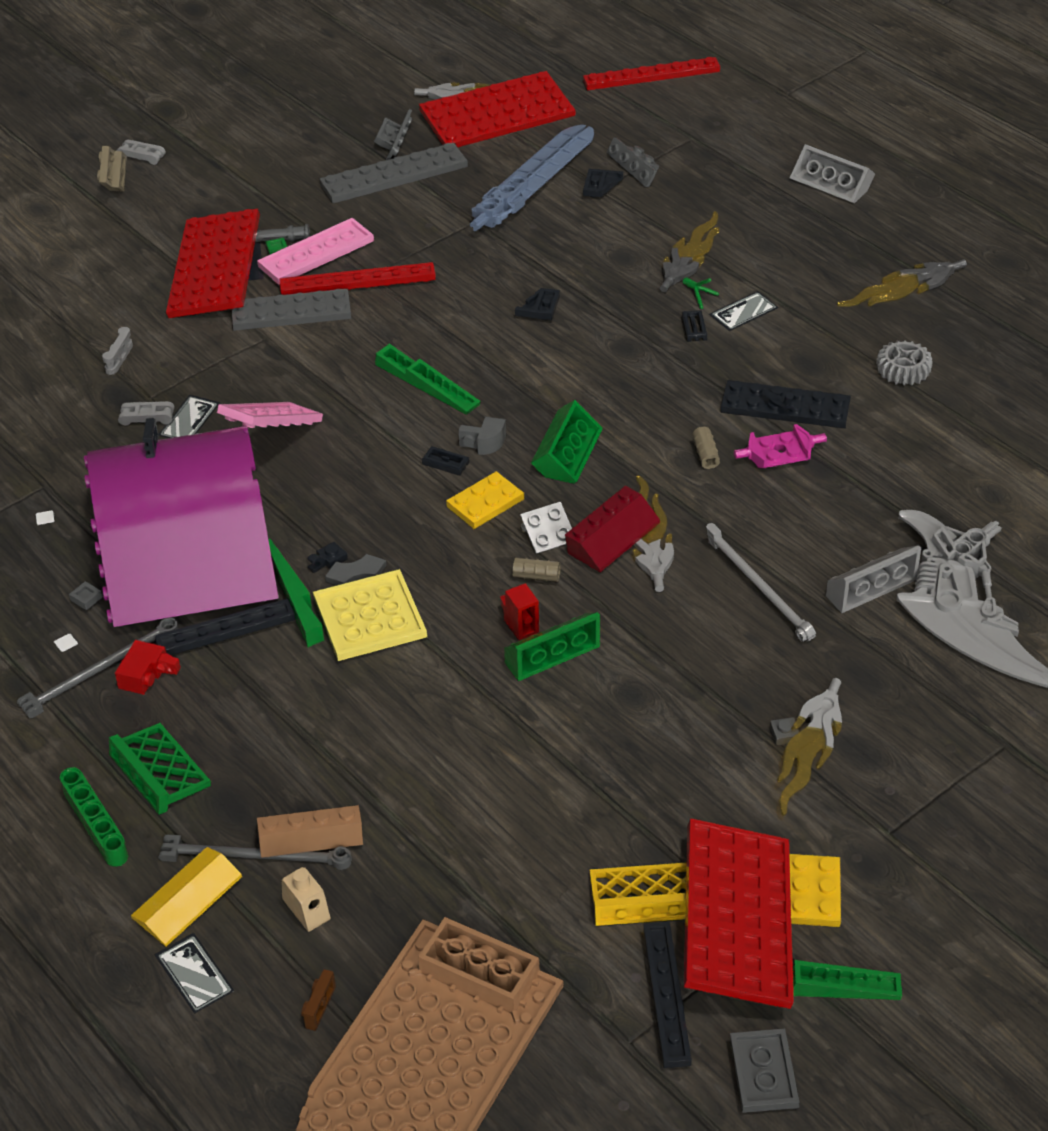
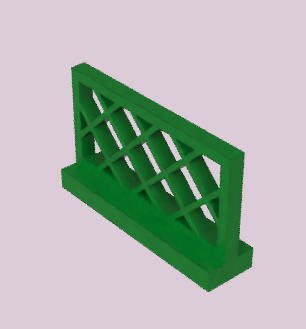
(138, 772)

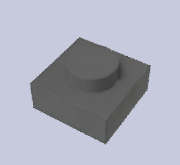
(85, 595)
(782, 730)

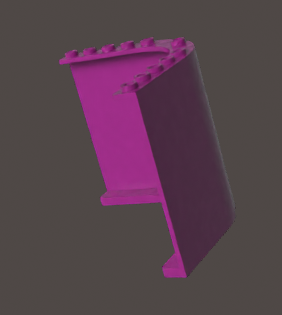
(180, 526)

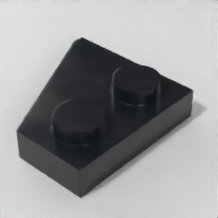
(601, 181)
(540, 305)

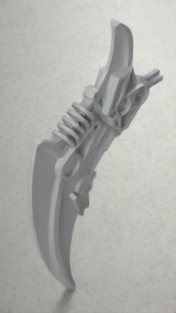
(949, 603)

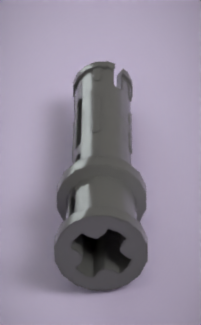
(290, 233)

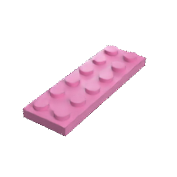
(316, 250)
(269, 414)

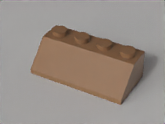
(310, 831)

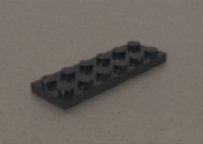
(808, 405)

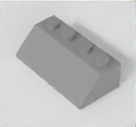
(832, 174)
(874, 578)

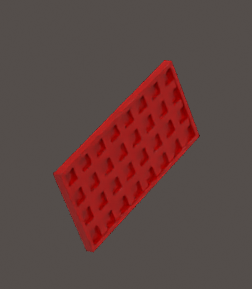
(497, 109)
(213, 263)
(738, 914)

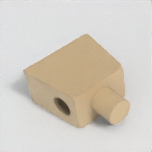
(298, 891)

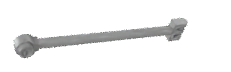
(804, 630)

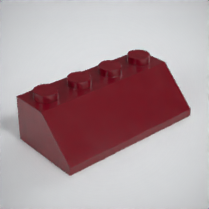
(611, 529)

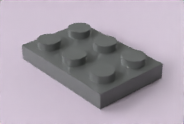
(764, 1070)

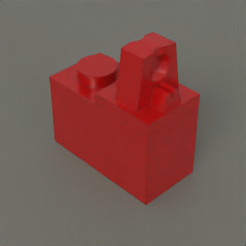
(521, 611)
(143, 665)

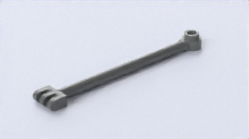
(33, 705)
(173, 846)

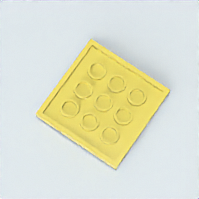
(369, 615)

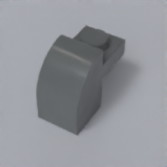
(487, 438)

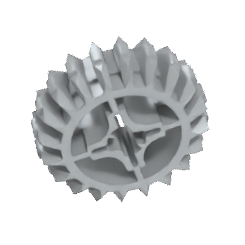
(904, 362)

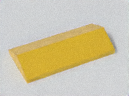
(187, 895)

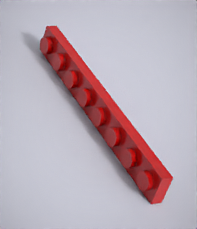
(651, 73)
(358, 278)

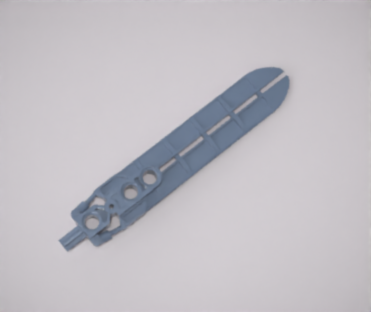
(532, 175)

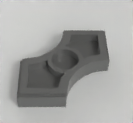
(360, 569)

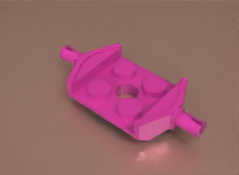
(794, 444)

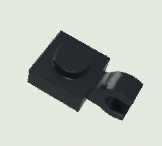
(327, 557)

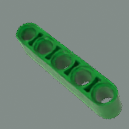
(94, 817)

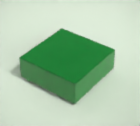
(275, 245)

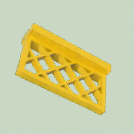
(645, 906)

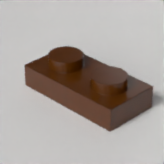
(321, 994)

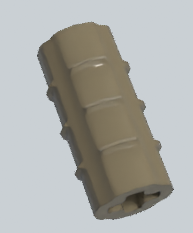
(706, 447)
(536, 569)

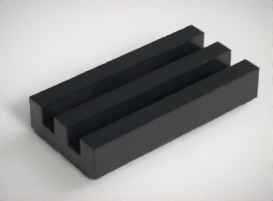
(703, 334)
(150, 437)
(445, 460)

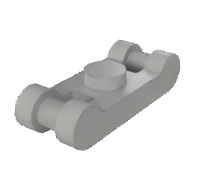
(142, 151)
(118, 351)
(141, 410)

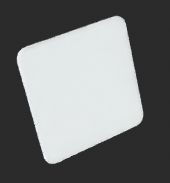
(45, 517)
(65, 642)

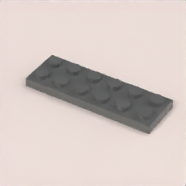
(292, 309)

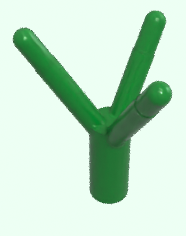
(697, 286)

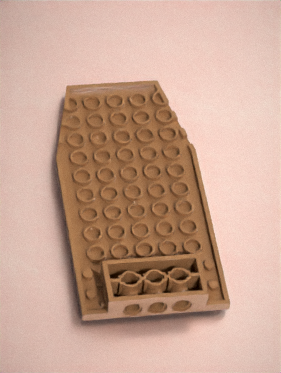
(433, 1036)

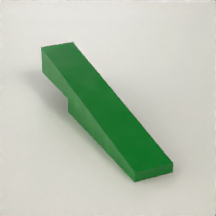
(425, 378)
(298, 596)
(838, 981)

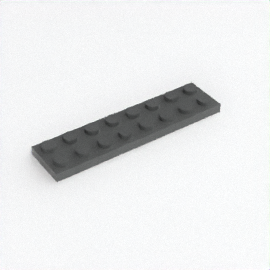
(393, 172)

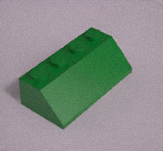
(567, 444)
(553, 646)

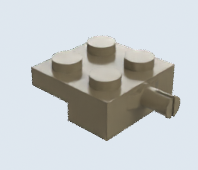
(112, 169)

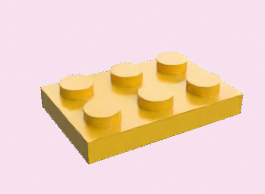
(485, 500)
(815, 890)

